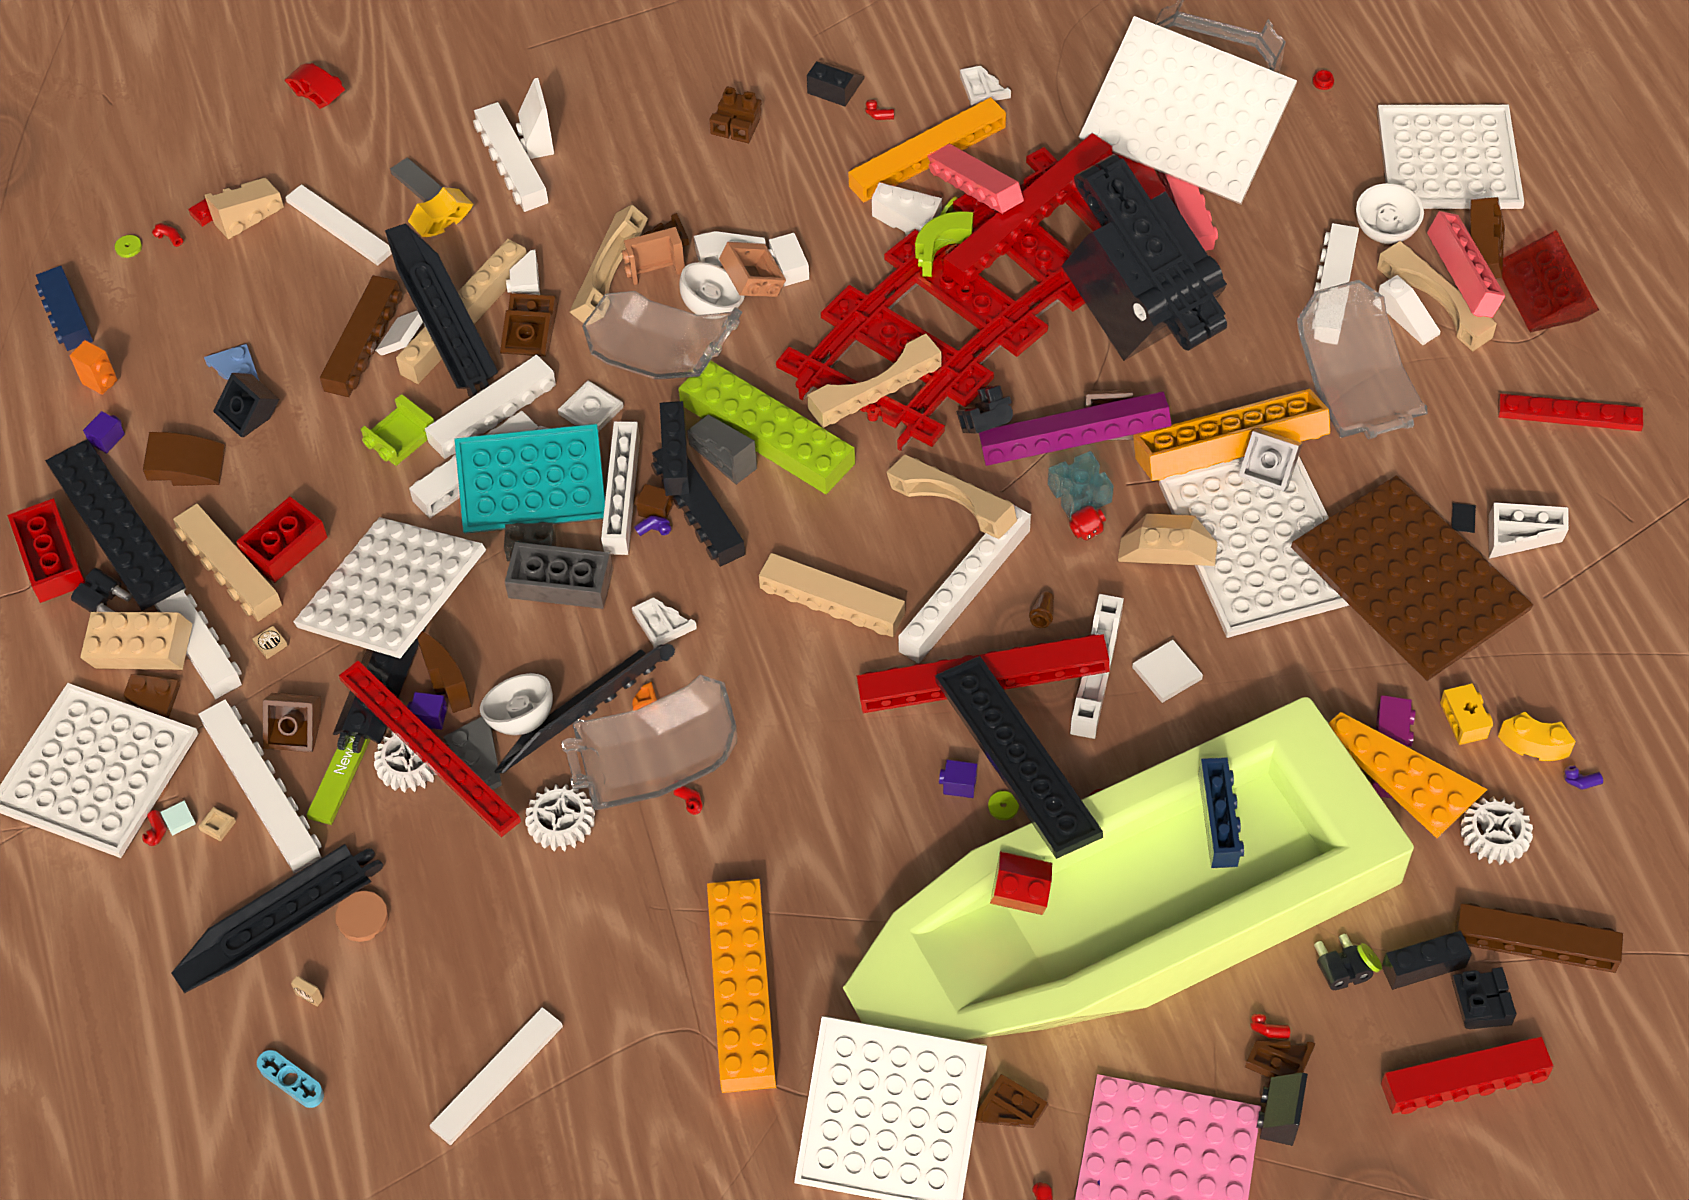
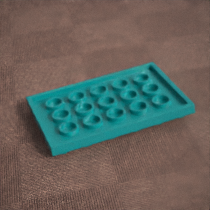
(530, 478)

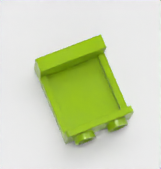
(399, 432)

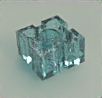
(1080, 484)

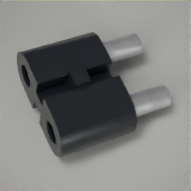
(97, 591)
(1342, 967)

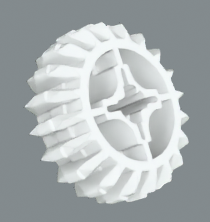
(393, 758)
(552, 806)
(1496, 817)

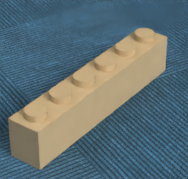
(227, 563)
(832, 595)

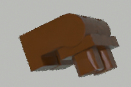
(736, 114)

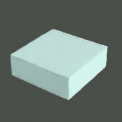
(178, 818)

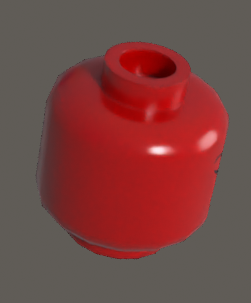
(1087, 522)

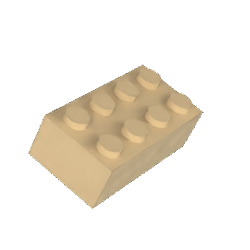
(136, 640)

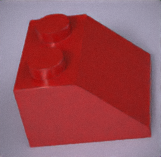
(1022, 883)

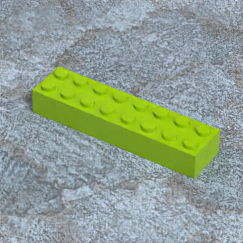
(776, 429)

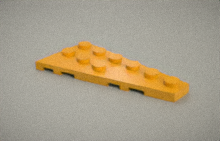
(1417, 783)

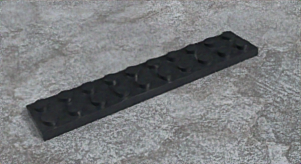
(115, 525)
(1019, 757)

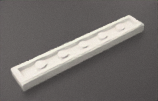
(339, 224)
(496, 1076)

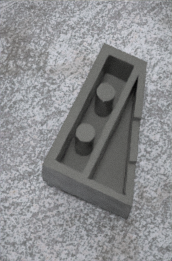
(724, 448)

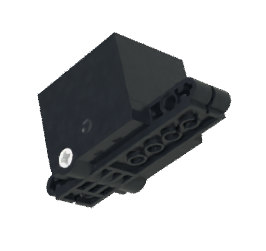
(1143, 266)

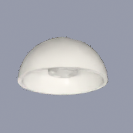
(1389, 213)
(708, 289)
(518, 704)

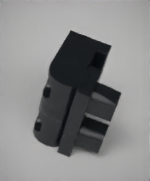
(989, 413)
(1484, 999)

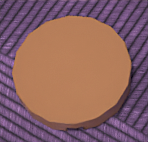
(361, 916)

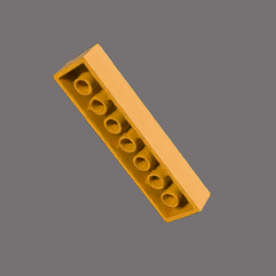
(1227, 434)
(741, 986)

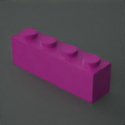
(1394, 721)

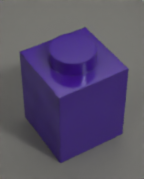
(104, 431)
(429, 709)
(959, 778)

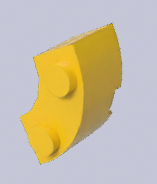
(438, 213)
(1536, 738)

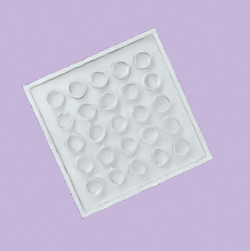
(1451, 153)
(389, 586)
(94, 769)
(890, 1112)

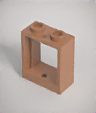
(735, 258)

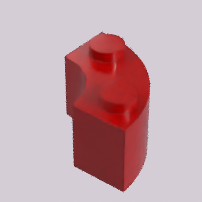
(315, 84)

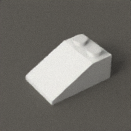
(535, 124)

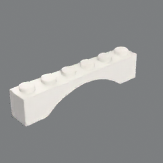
(1093, 687)

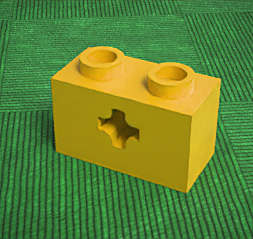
(1466, 714)

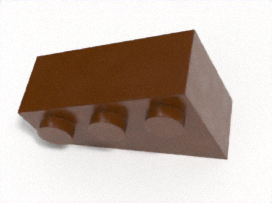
(1488, 232)

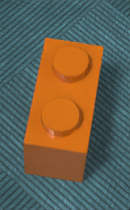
(93, 367)

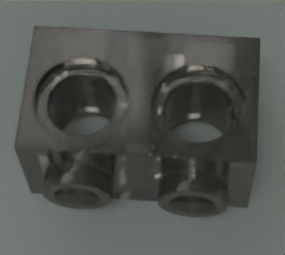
(528, 533)

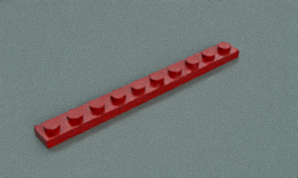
(430, 749)

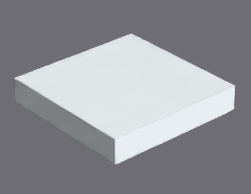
(400, 333)
(590, 406)
(1167, 671)

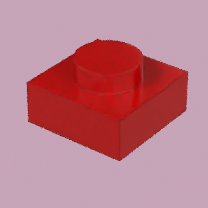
(201, 213)

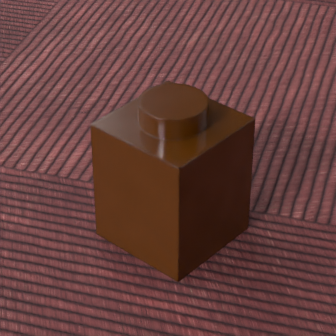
(653, 502)

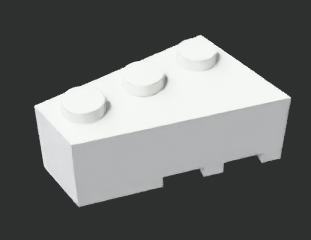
(904, 207)
(1525, 527)

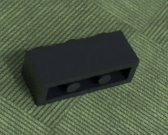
(1426, 960)

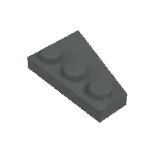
(476, 749)

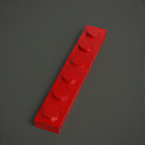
(1570, 412)

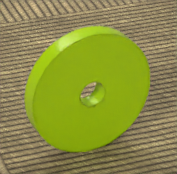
(949, 207)
(124, 251)
(999, 812)
(1369, 957)

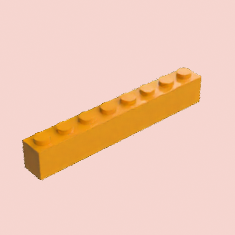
(912, 156)

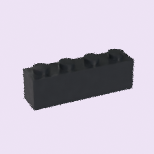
(674, 448)

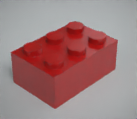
(282, 539)

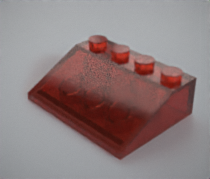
(1547, 284)

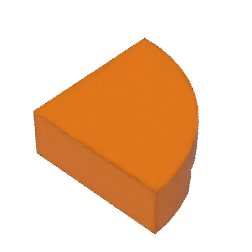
(644, 696)

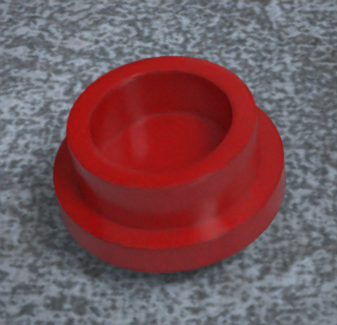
(1323, 80)

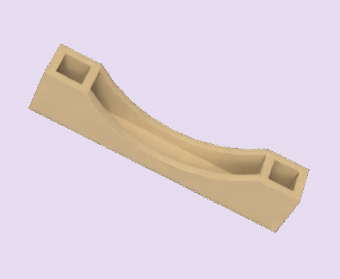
(625, 225)
(1417, 273)
(837, 401)
(919, 479)

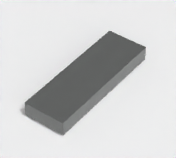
(416, 180)

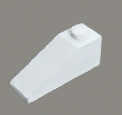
(710, 245)
(1408, 310)

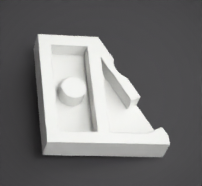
(981, 85)
(661, 622)

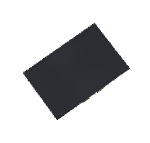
(1463, 517)

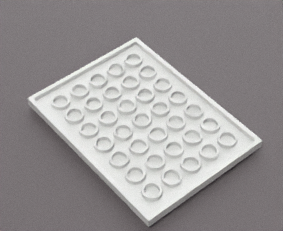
(1188, 109)
(1256, 571)

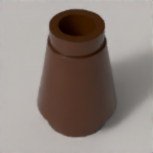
(1042, 611)

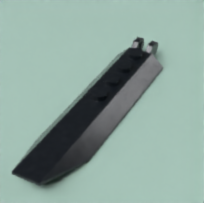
(441, 310)
(586, 701)
(356, 717)
(275, 915)

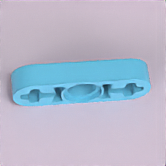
(294, 1089)

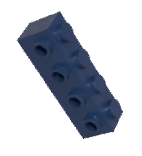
(1219, 813)

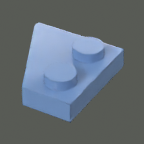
(232, 361)

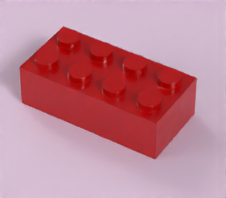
(46, 550)

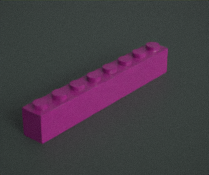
(1075, 428)

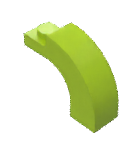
(939, 232)

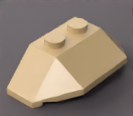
(1168, 541)

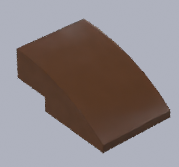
(528, 324)
(183, 459)
(444, 673)

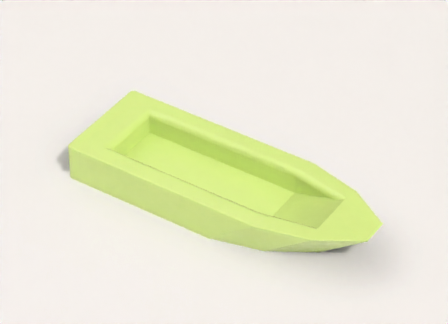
(1142, 903)

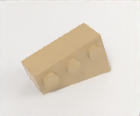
(243, 207)

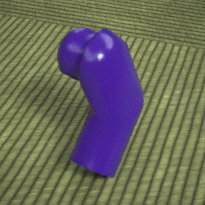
(653, 522)
(1580, 781)

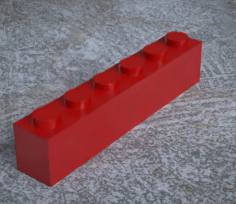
(1467, 1075)

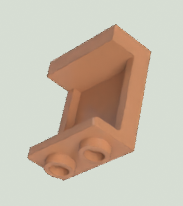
(652, 253)

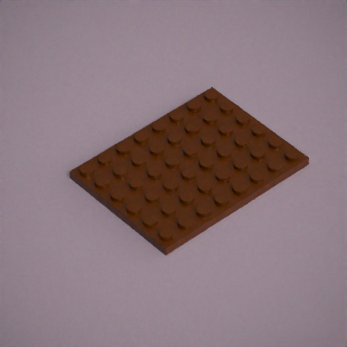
(1411, 577)

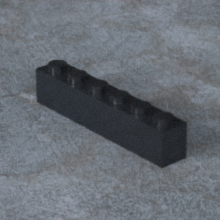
(706, 516)

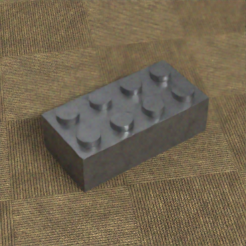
(559, 575)

